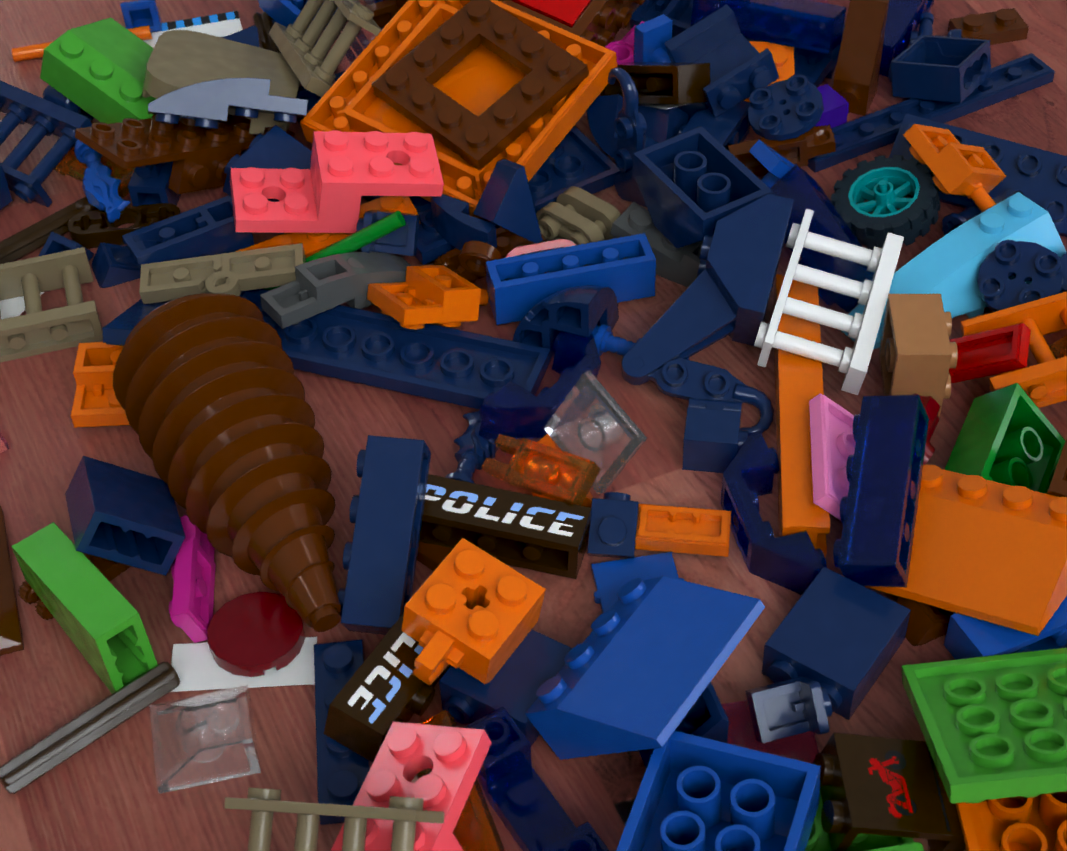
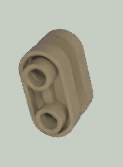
(577, 217)

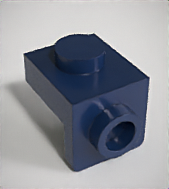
(401, 241)
(613, 526)
(789, 709)

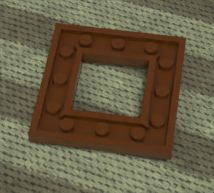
(478, 140)

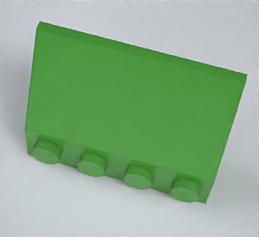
(100, 70)

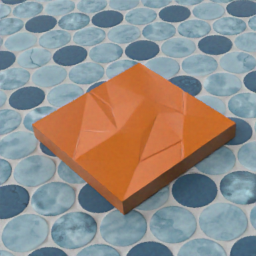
(472, 83)

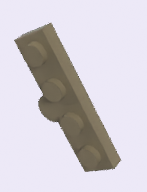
(220, 273)

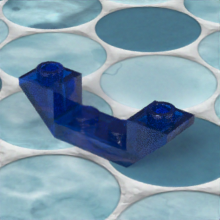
(524, 415)
(781, 560)
(521, 795)

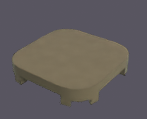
(196, 57)

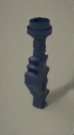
(472, 449)

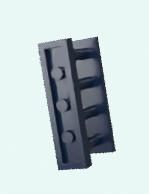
(46, 120)

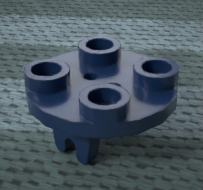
(785, 108)
(1026, 263)

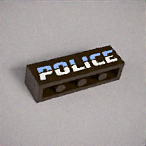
(507, 524)
(379, 695)

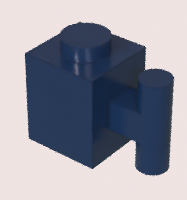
(150, 185)
(712, 435)

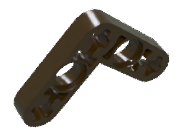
(93, 228)

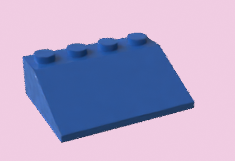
(640, 667)

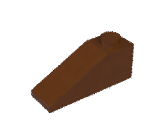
(861, 53)

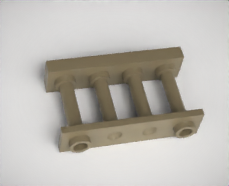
(298, 42)
(53, 328)
(264, 802)

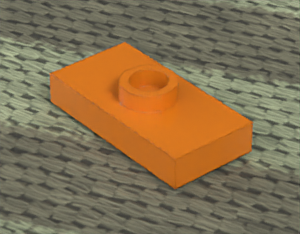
(683, 530)

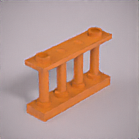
(1048, 379)

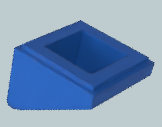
(142, 13)

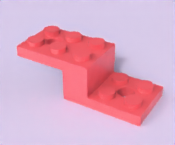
(331, 190)
(409, 748)

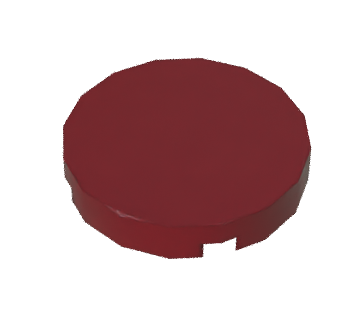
(255, 634)

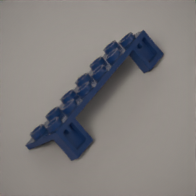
(1027, 169)

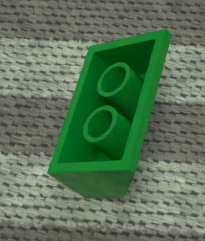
(1007, 441)

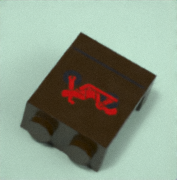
(885, 791)

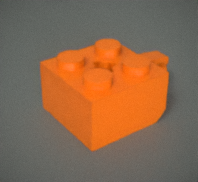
(470, 614)

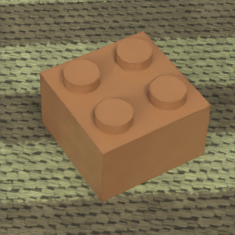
(917, 347)

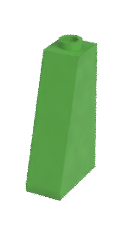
(86, 607)

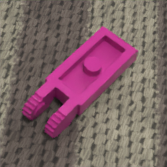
(193, 583)

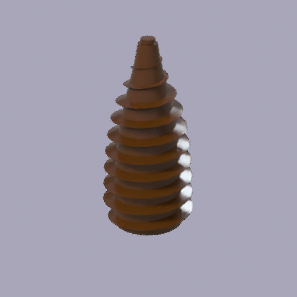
(235, 442)

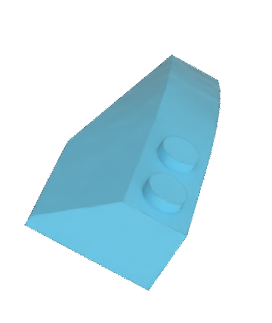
(954, 260)

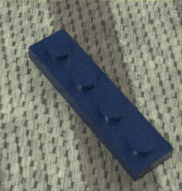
(338, 768)

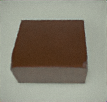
(925, 621)

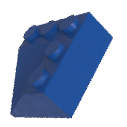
(721, 799)

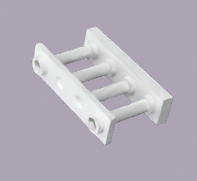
(861, 327)

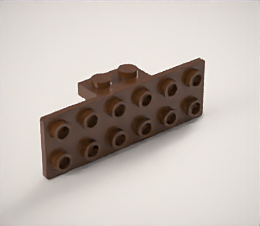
(196, 152)

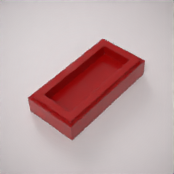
(991, 352)

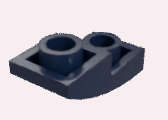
(456, 225)

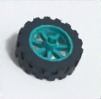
(884, 185)

